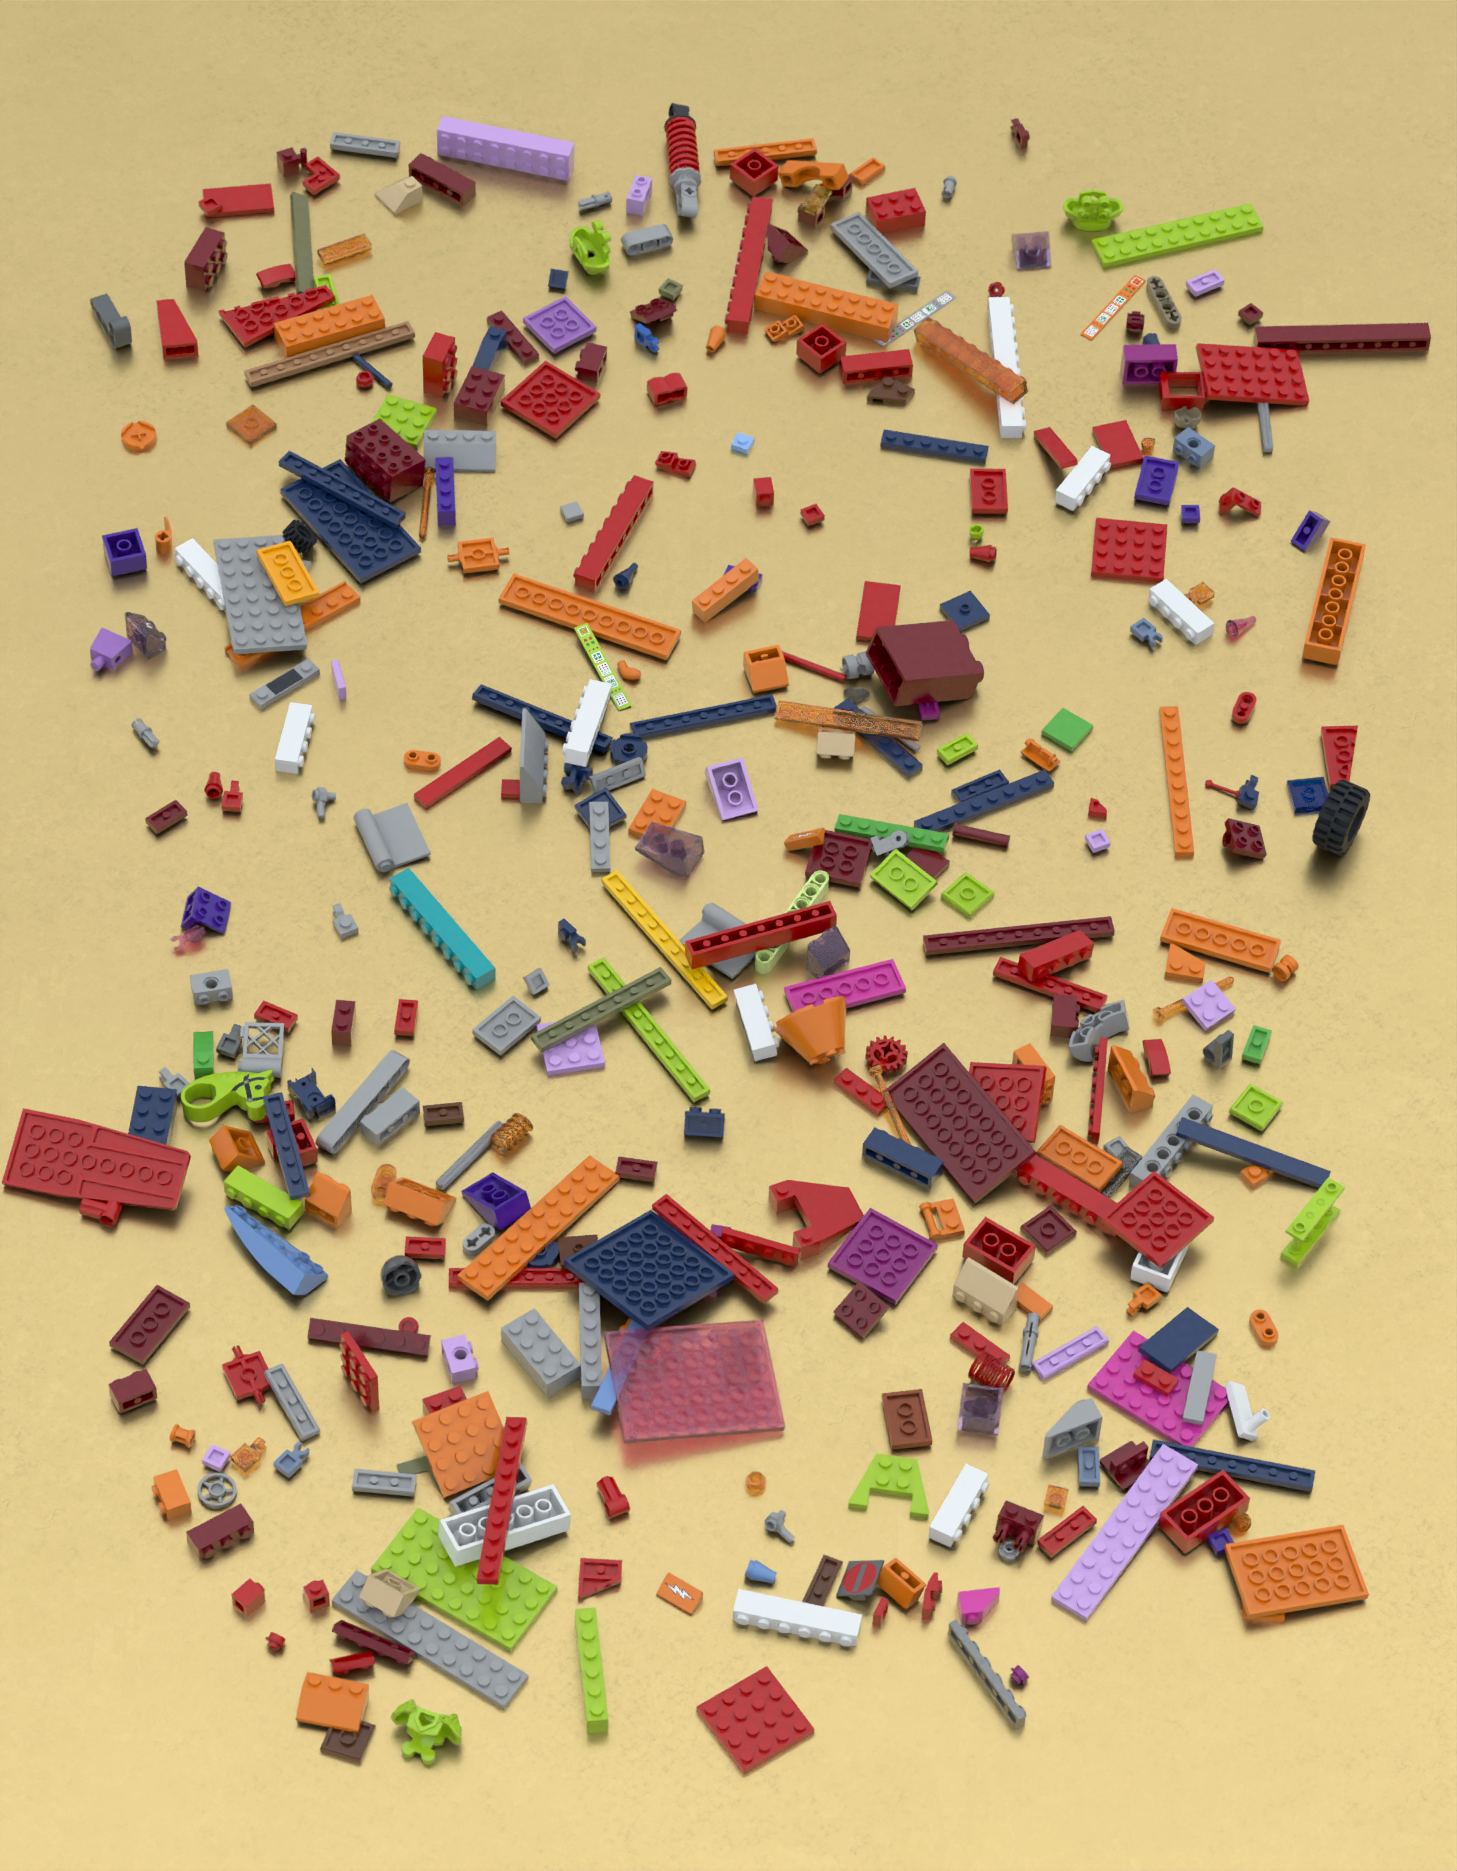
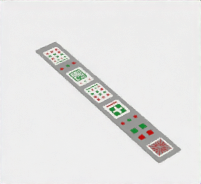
(918, 316)

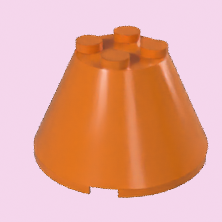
(816, 1030)

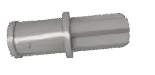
(595, 201)
(145, 733)

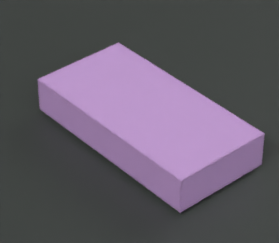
(338, 679)

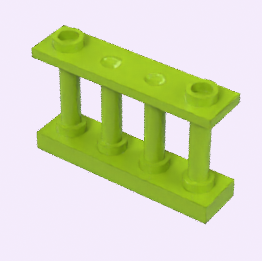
(1312, 1222)

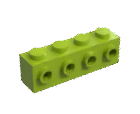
(263, 1197)

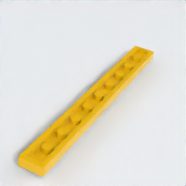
(663, 938)

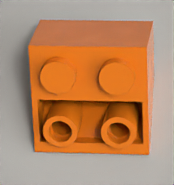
(765, 668)
(329, 1200)

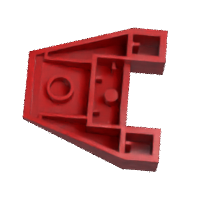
(826, 1210)

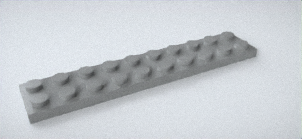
(437, 1645)

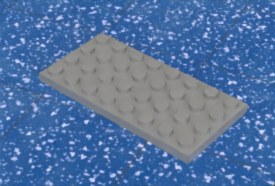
(252, 605)

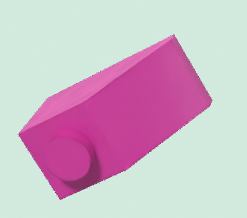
(976, 1604)

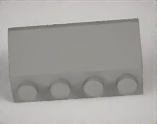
(470, 449)

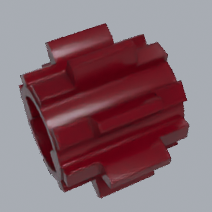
(1135, 321)

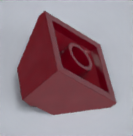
(783, 245)

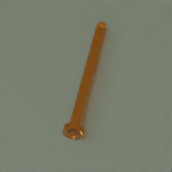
(428, 474)
(1160, 1013)
(876, 1072)

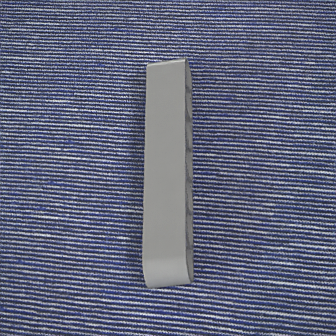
(362, 1101)

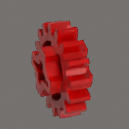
(887, 1053)

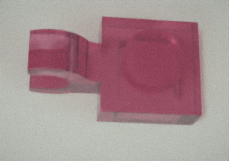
(191, 935)

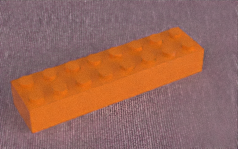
(826, 305)
(1334, 601)

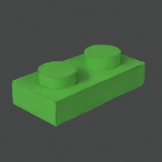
(1256, 1044)

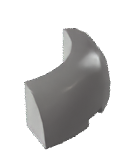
(1106, 1023)

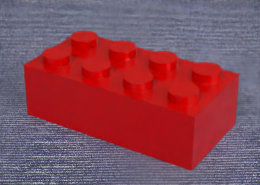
(1203, 1511)

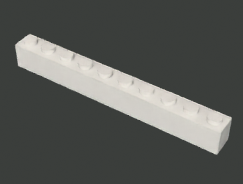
(1004, 349)

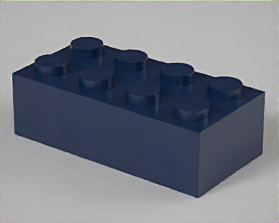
(154, 1114)

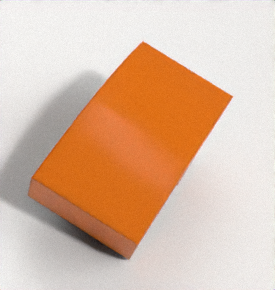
(781, 331)

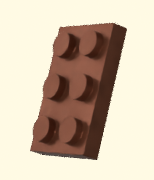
(907, 1419)

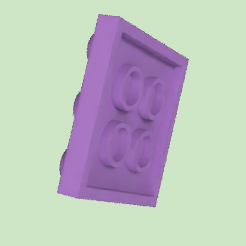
(559, 325)

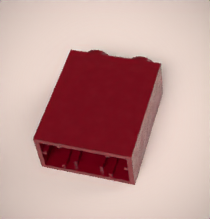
(924, 662)

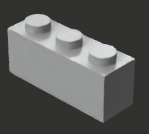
(389, 1116)

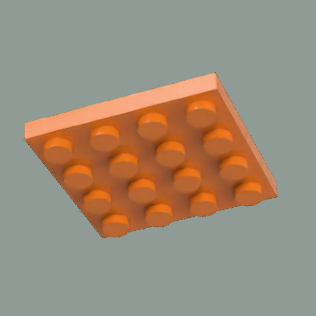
(462, 1443)

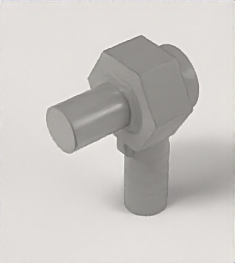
(320, 796)
(775, 1523)

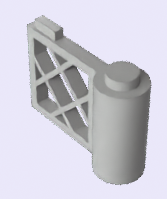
(262, 1062)

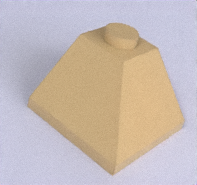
(401, 194)

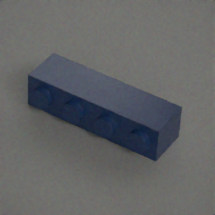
(902, 1157)

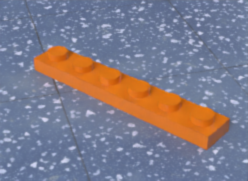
(773, 151)

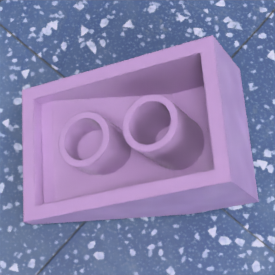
(731, 789)

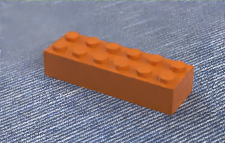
(328, 326)

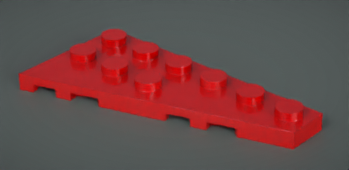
(258, 319)

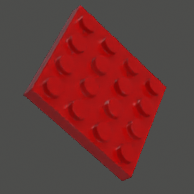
(550, 399)
(1129, 550)
(1015, 1091)
(1157, 1219)
(755, 1720)

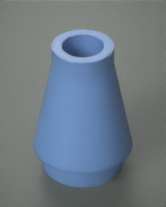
(760, 1572)

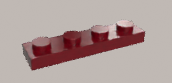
(515, 339)
(368, 1639)

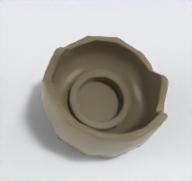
(1187, 418)

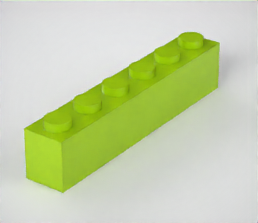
(591, 1670)

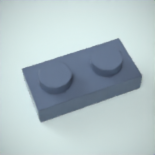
(1088, 1466)

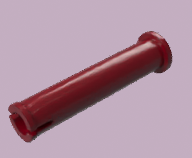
(982, 835)

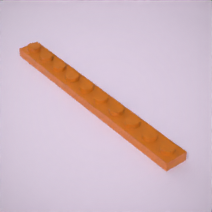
(1176, 781)

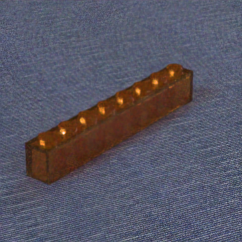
(971, 360)

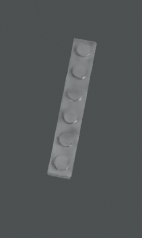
(990, 1679)

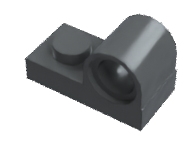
(1220, 1049)

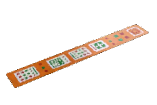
(1113, 307)

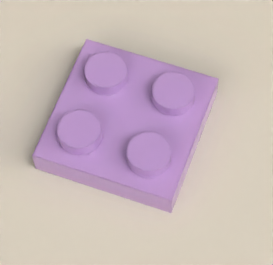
(1208, 1005)

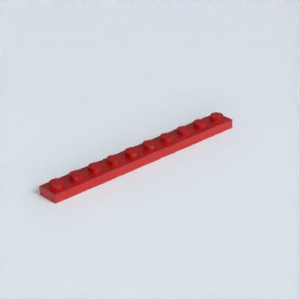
(502, 1501)

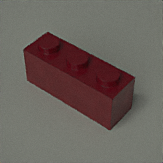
(220, 1532)

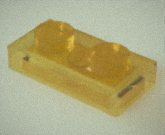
(816, 199)

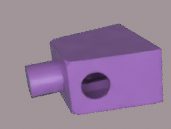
(109, 650)

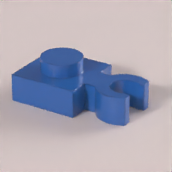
(644, 337)

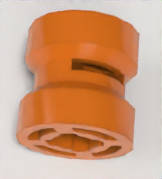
(1285, 968)

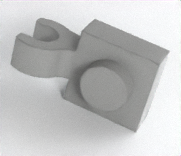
(343, 923)
(173, 1081)

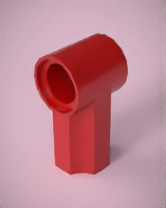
(106, 1212)
(614, 1501)

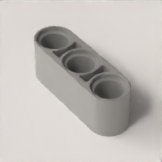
(646, 239)

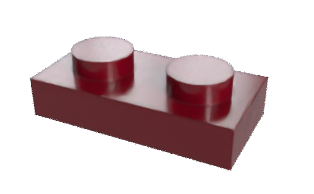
(166, 816)
(636, 1169)

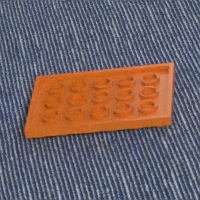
(1296, 1571)

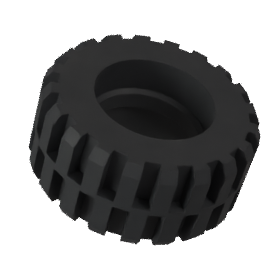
(1341, 817)

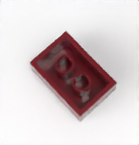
(205, 259)
(479, 396)

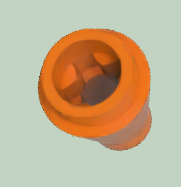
(716, 337)

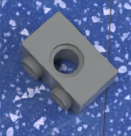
(211, 987)

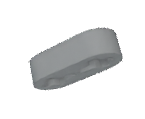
(478, 1239)

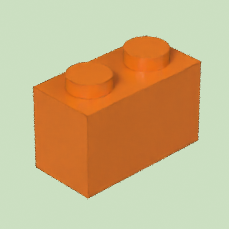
(172, 1495)
(900, 1583)

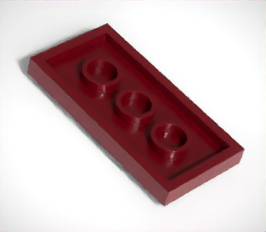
(149, 1324)

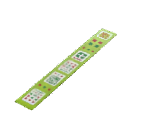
(602, 665)

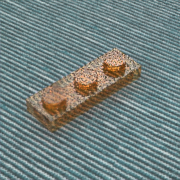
(344, 249)

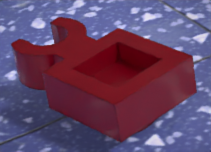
(1021, 135)

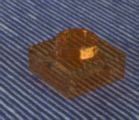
(1056, 1497)

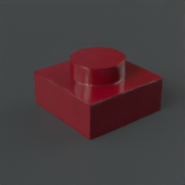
(1250, 314)

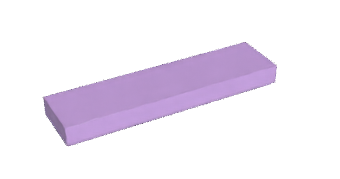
(1070, 1353)

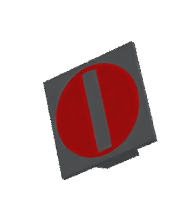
(860, 1579)

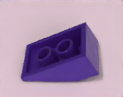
(497, 1200)

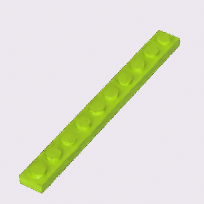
(652, 1034)

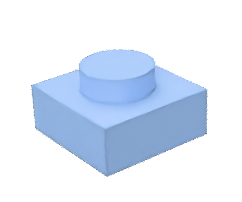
(742, 443)

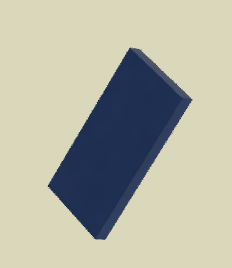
(1178, 1340)

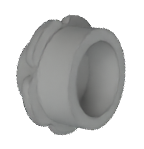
(1008, 1555)

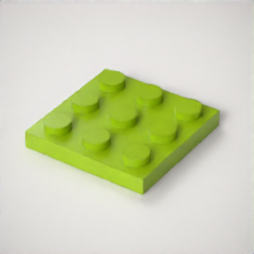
(406, 418)

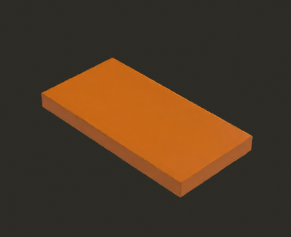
(1079, 1158)

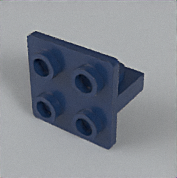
(704, 1123)

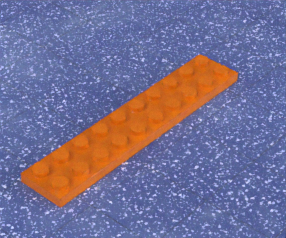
(602, 619)
(538, 1228)

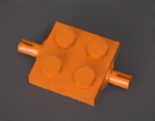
(478, 555)

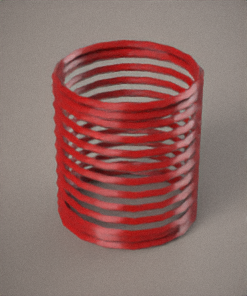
(971, 1375)

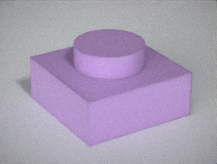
(1097, 840)
(216, 1458)

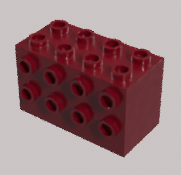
(384, 460)

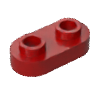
(1242, 711)

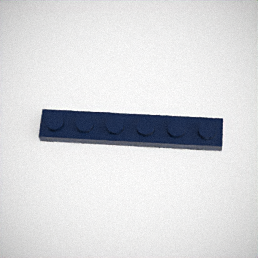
(934, 446)
(887, 747)
(286, 1146)

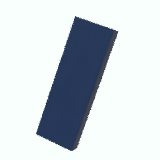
(979, 786)

